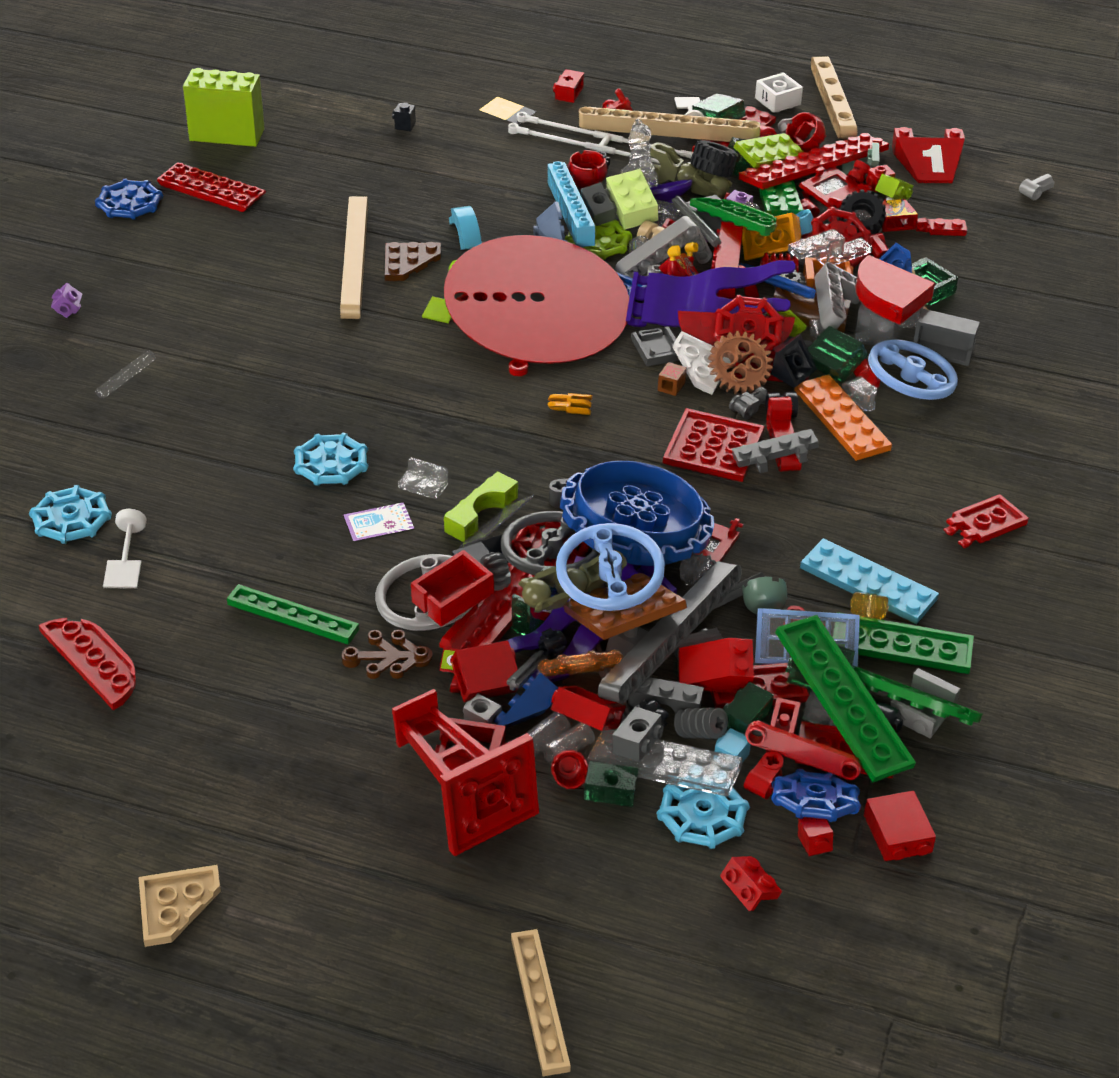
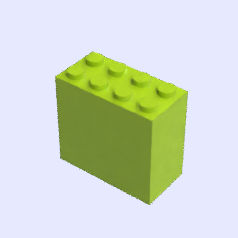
(224, 107)

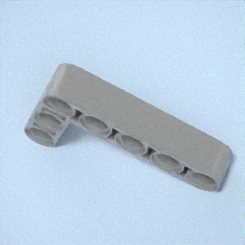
(656, 249)
(832, 288)

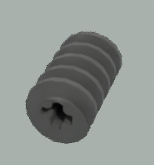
(701, 723)

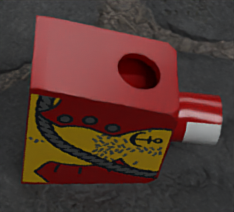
(899, 215)

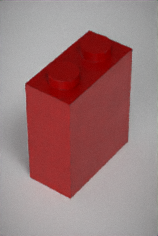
(484, 670)
(899, 826)

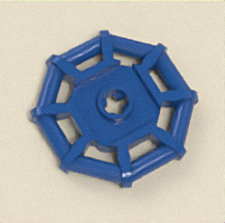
(129, 196)
(815, 795)

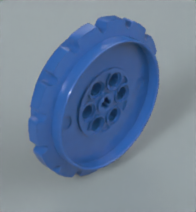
(640, 498)

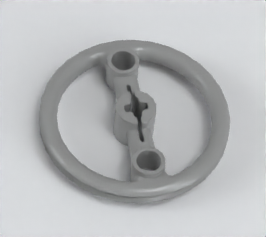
(421, 621)

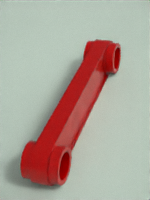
(803, 750)

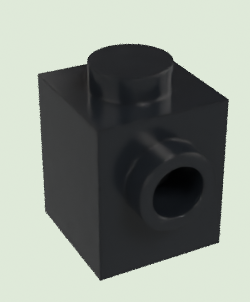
(404, 116)

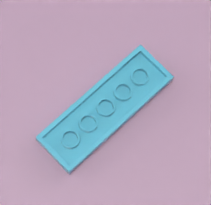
(859, 574)

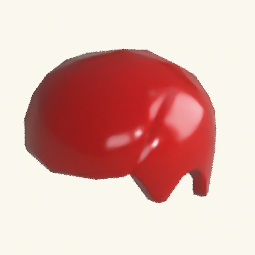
(569, 769)

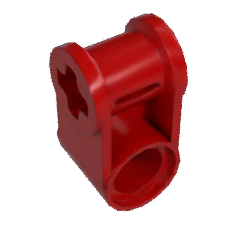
(763, 774)

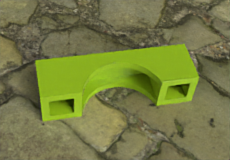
(495, 492)

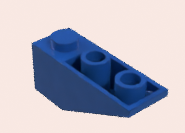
(530, 704)

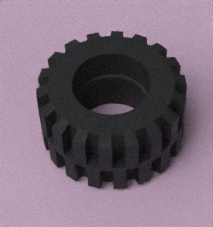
(714, 158)
(869, 203)

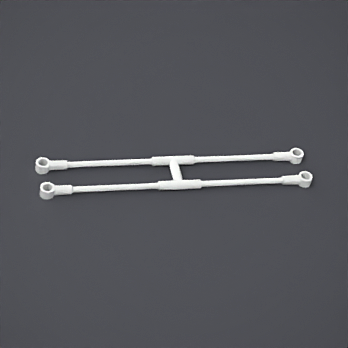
(522, 117)

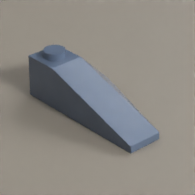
(549, 224)

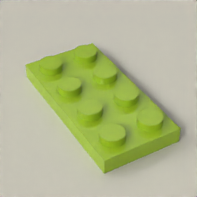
(767, 149)

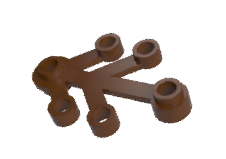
(414, 655)

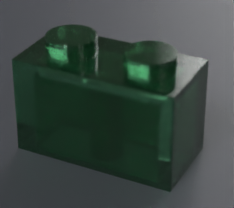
(749, 705)

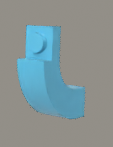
(467, 226)

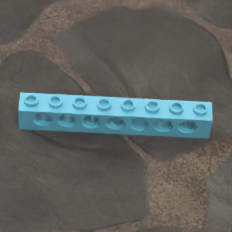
(571, 204)

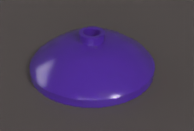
(670, 190)

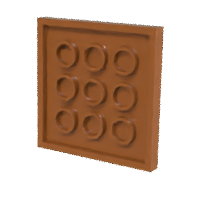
(611, 623)

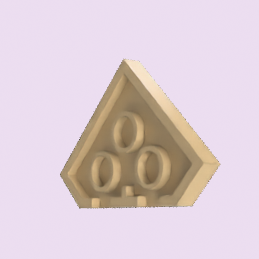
(174, 901)

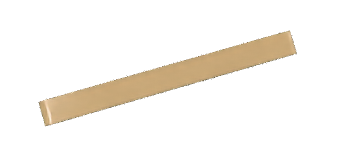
(668, 124)
(354, 258)

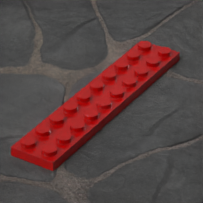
(807, 162)

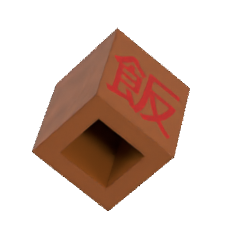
(672, 379)

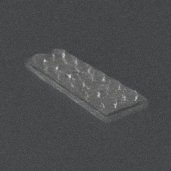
(675, 764)

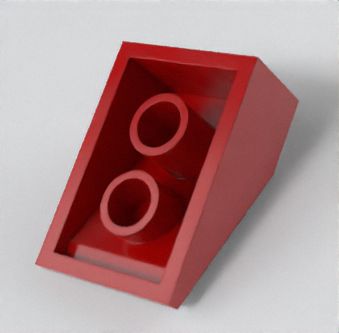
(717, 664)

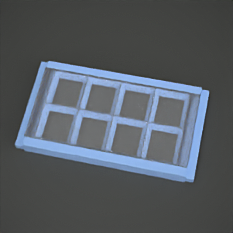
(770, 650)

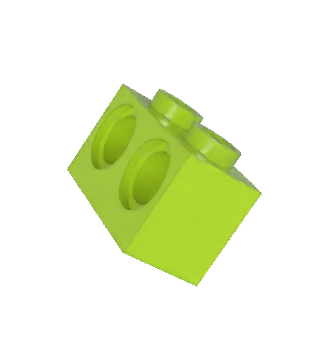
(894, 187)

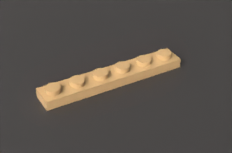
(540, 1003)

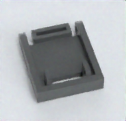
(655, 346)

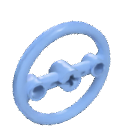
(913, 369)
(617, 589)

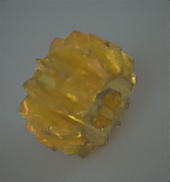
(869, 605)

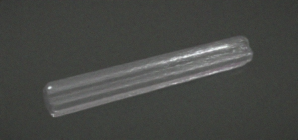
(125, 374)

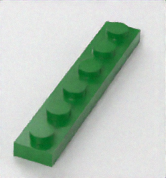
(293, 614)

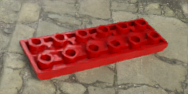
(210, 187)
(487, 619)

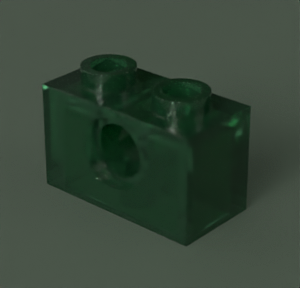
(611, 784)

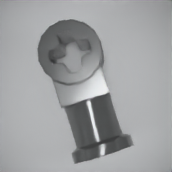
(748, 404)

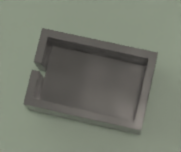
(947, 335)

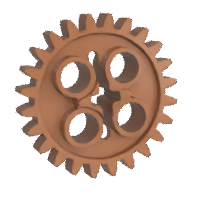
(729, 348)

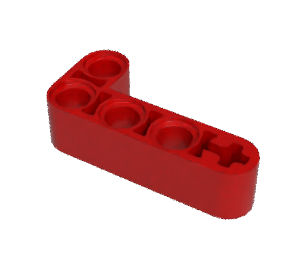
(779, 424)

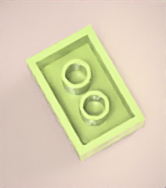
(632, 198)

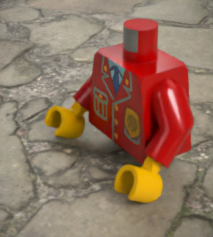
(680, 264)

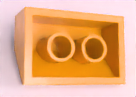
(787, 232)

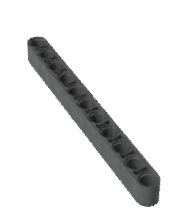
(669, 633)

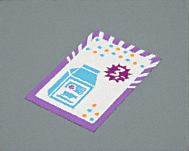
(378, 521)

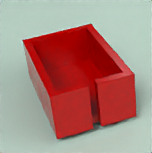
(452, 588)

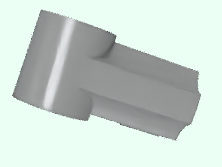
(1034, 188)

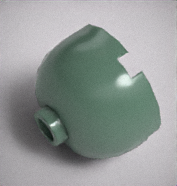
(765, 594)

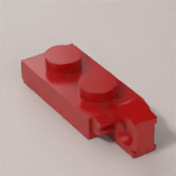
(942, 226)

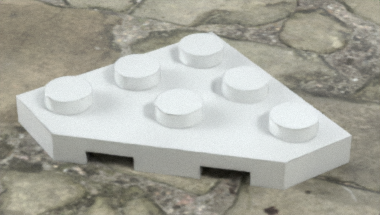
(694, 356)

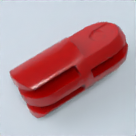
(865, 371)

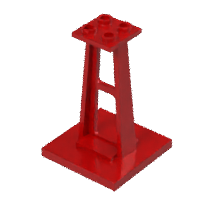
(481, 795)

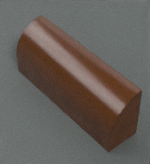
(808, 308)

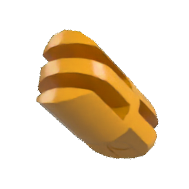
(571, 403)

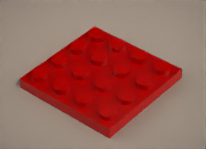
(706, 442)

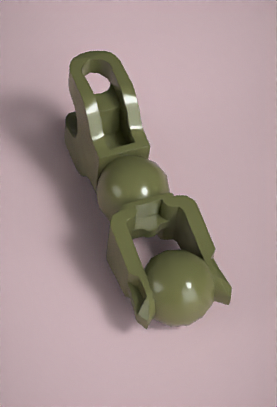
(674, 168)
(537, 592)

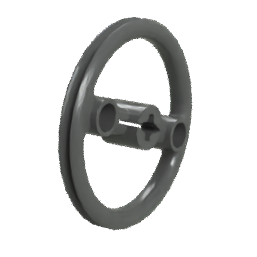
(551, 542)

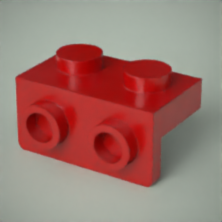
(749, 881)

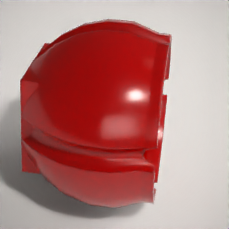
(801, 127)
(587, 168)

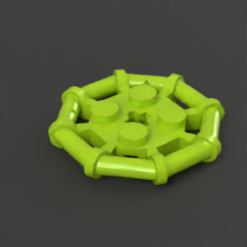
(607, 238)

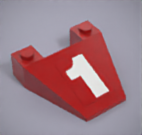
(929, 158)

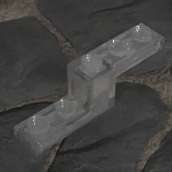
(830, 248)

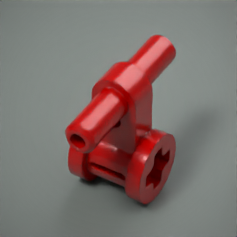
(622, 103)

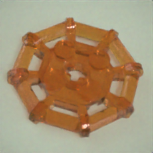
(581, 663)

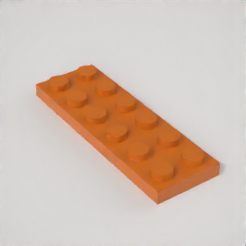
(843, 417)

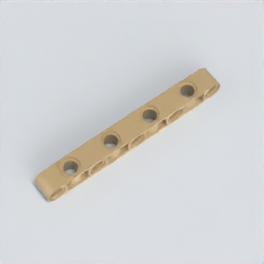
(833, 97)

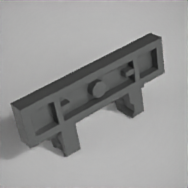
(785, 445)

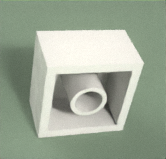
(778, 92)

